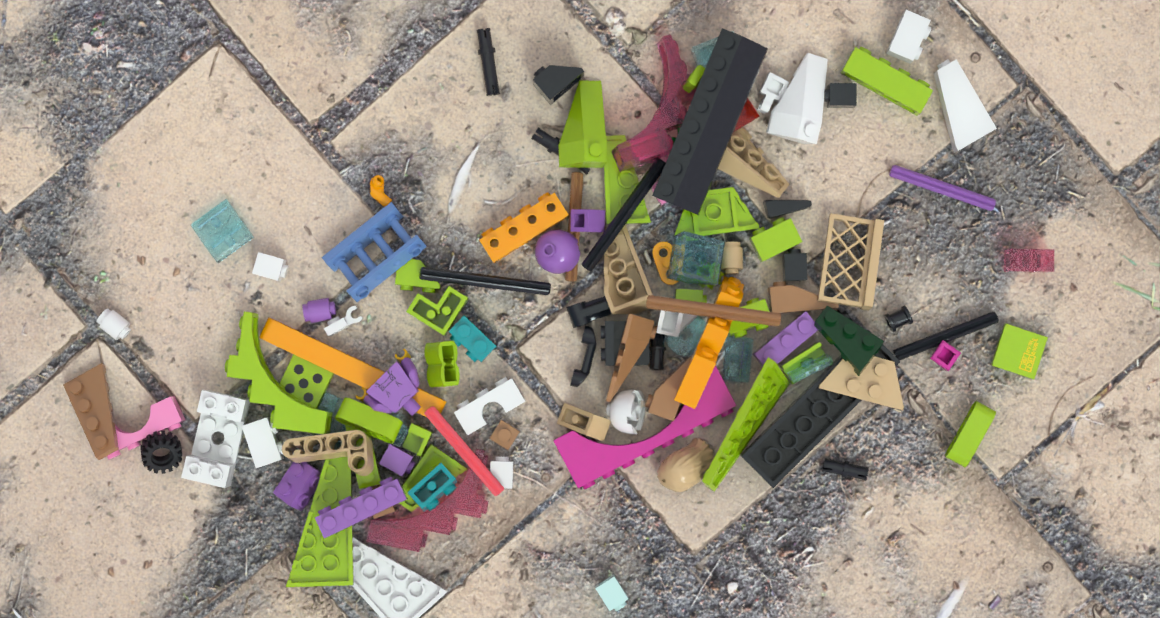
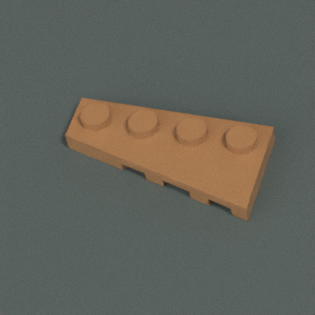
(92, 406)

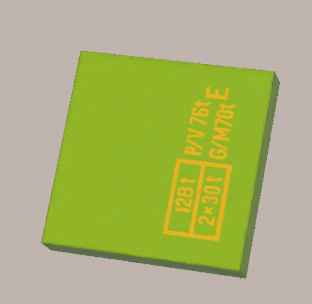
(1019, 351)

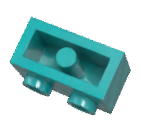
(472, 338)
(433, 487)

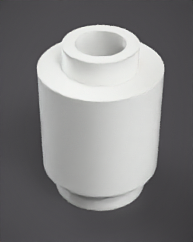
(114, 324)

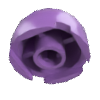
(557, 251)

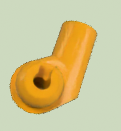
(377, 190)

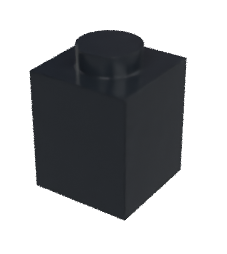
(841, 95)
(794, 265)

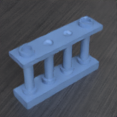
(361, 238)

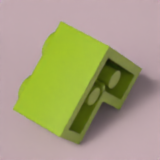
(440, 315)

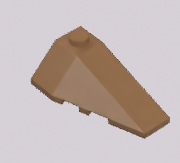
(633, 342)

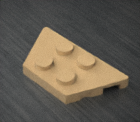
(875, 384)

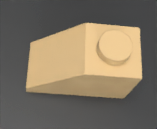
(583, 422)

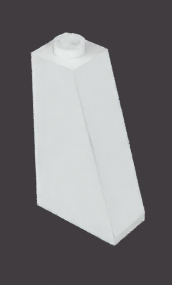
(961, 106)

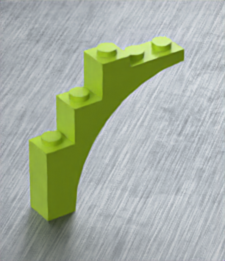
(265, 389)

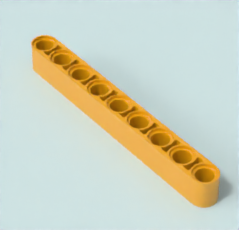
(335, 360)

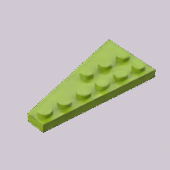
(328, 559)

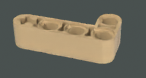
(327, 450)

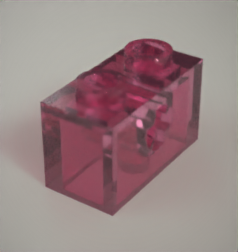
(1029, 260)

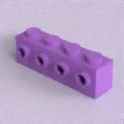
(356, 510)

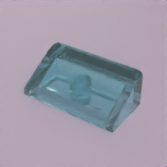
(737, 359)

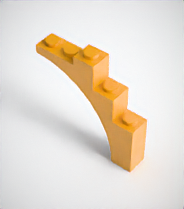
(709, 345)

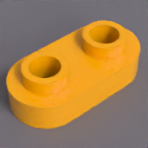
(662, 263)

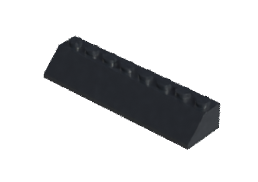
(710, 121)

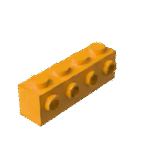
(524, 227)

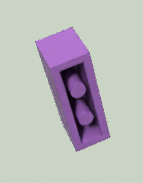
(787, 339)

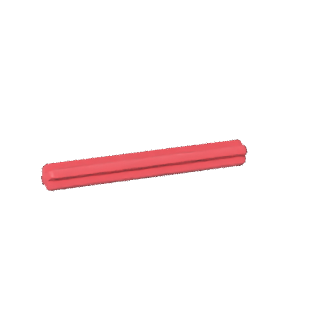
(464, 451)

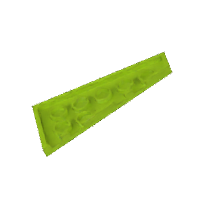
(758, 404)

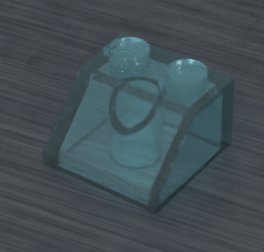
(695, 259)

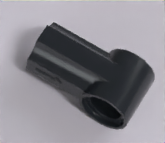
(585, 312)

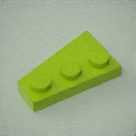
(430, 459)

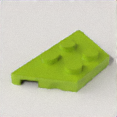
(719, 214)

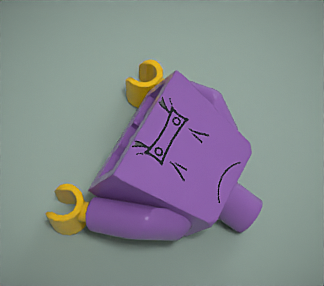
(394, 388)

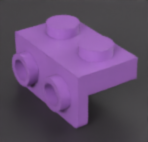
(298, 485)

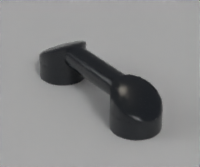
(589, 339)

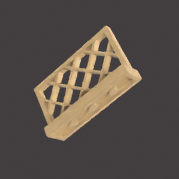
(870, 261)

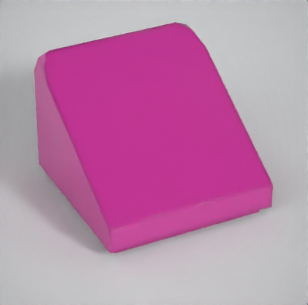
(945, 355)

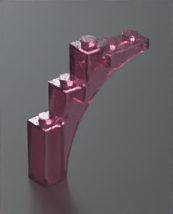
(653, 140)
(409, 532)

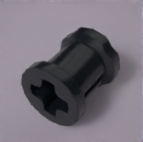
(898, 318)

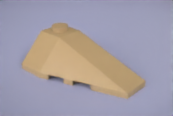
(747, 164)
(624, 278)

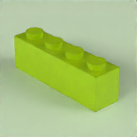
(887, 81)

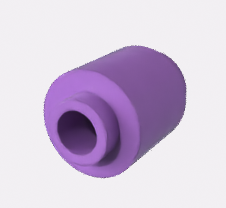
(319, 310)

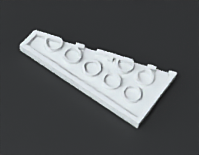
(390, 586)

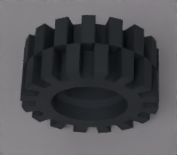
(161, 462)

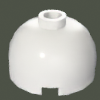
(626, 411)

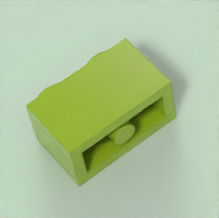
(775, 239)

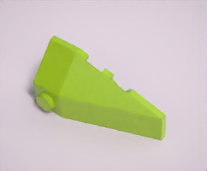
(584, 131)

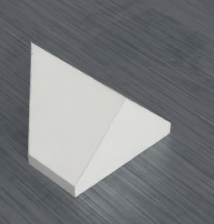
(673, 323)

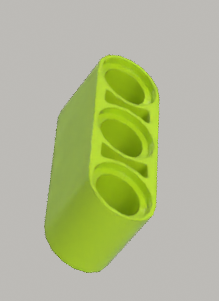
(371, 422)
(970, 434)

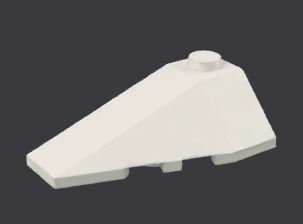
(801, 106)

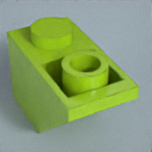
(408, 277)

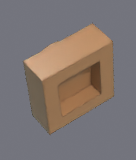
(504, 434)

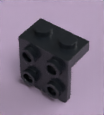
(612, 333)

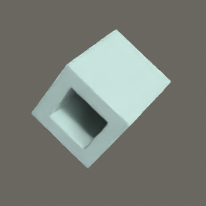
(612, 593)

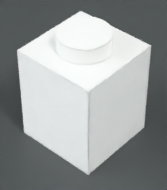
(270, 267)
(503, 471)

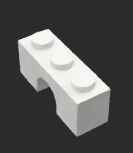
(471, 414)

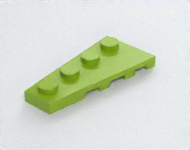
(620, 186)

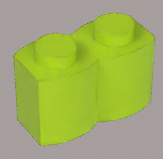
(442, 365)

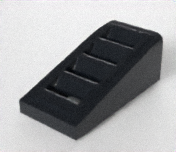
(782, 207)

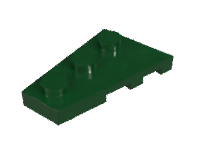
(852, 340)

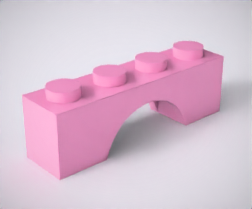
(163, 416)

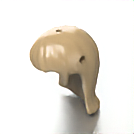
(685, 466)

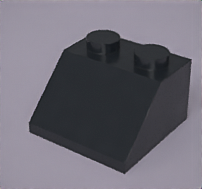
(556, 81)

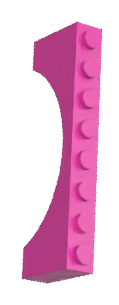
(592, 459)

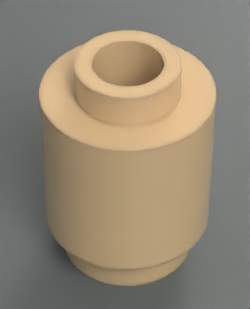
(732, 258)

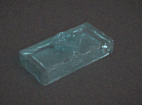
(809, 367)

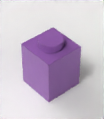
(587, 220)
(397, 460)

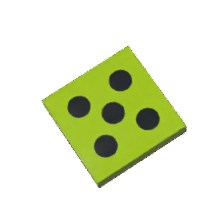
(306, 381)

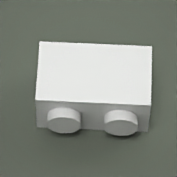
(908, 37)
(263, 442)

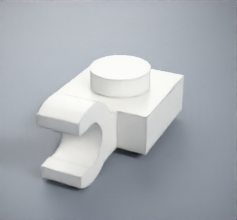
(772, 91)
(337, 324)

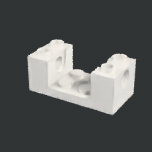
(210, 461)

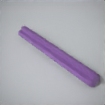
(942, 187)

